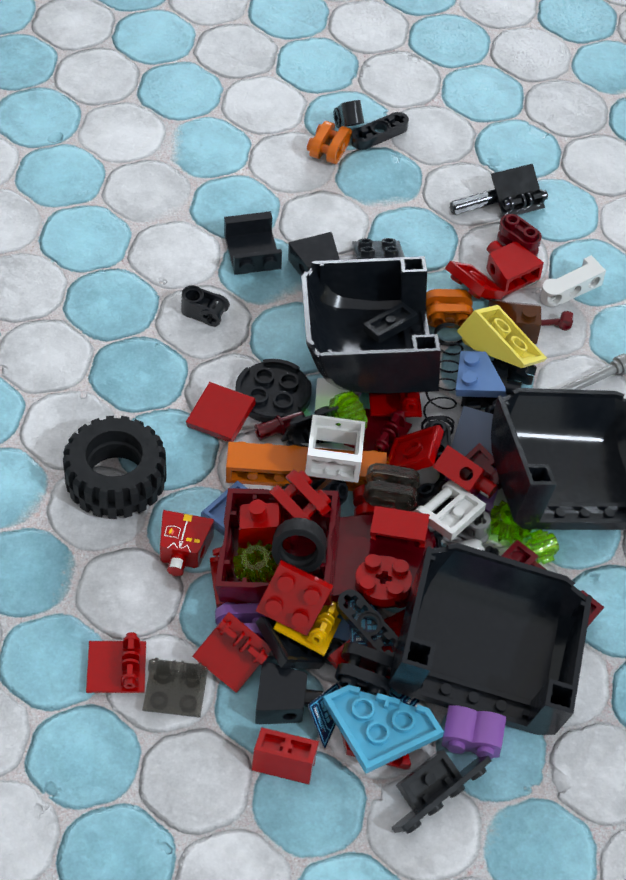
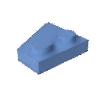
(478, 376)

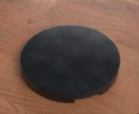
(277, 389)

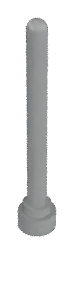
(616, 367)

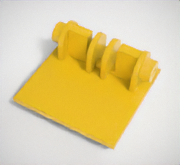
(320, 633)

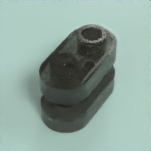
(391, 486)

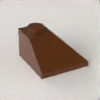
(524, 315)

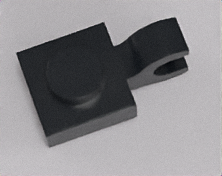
(518, 373)

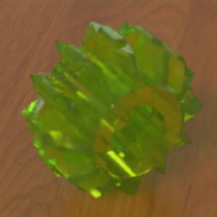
(349, 407)
(504, 525)
(255, 562)

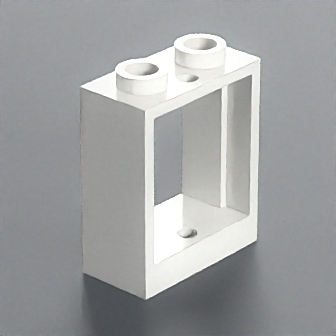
(330, 463)

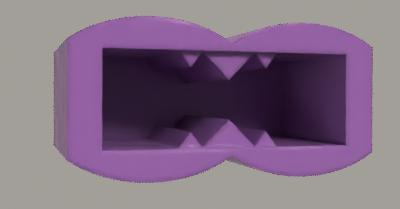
(473, 731)

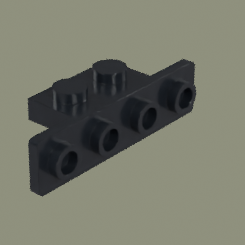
(432, 784)

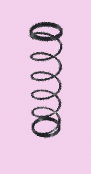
(441, 417)

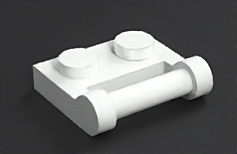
(456, 514)

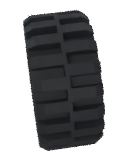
(114, 494)

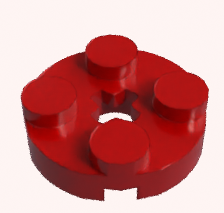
(387, 567)

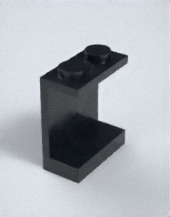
(251, 243)

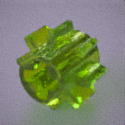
(544, 545)

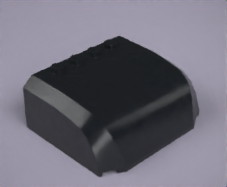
(353, 291)
(562, 457)
(492, 638)

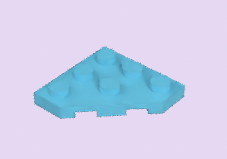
(380, 725)

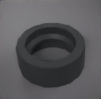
(305, 528)

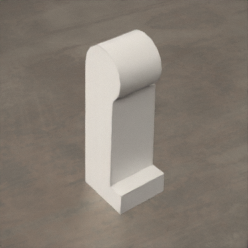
(573, 284)

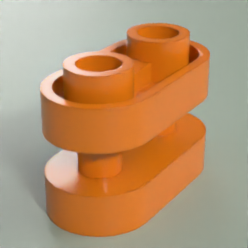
(320, 143)
(448, 306)

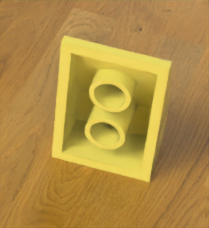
(498, 336)

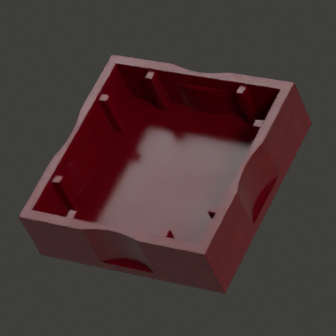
(230, 587)

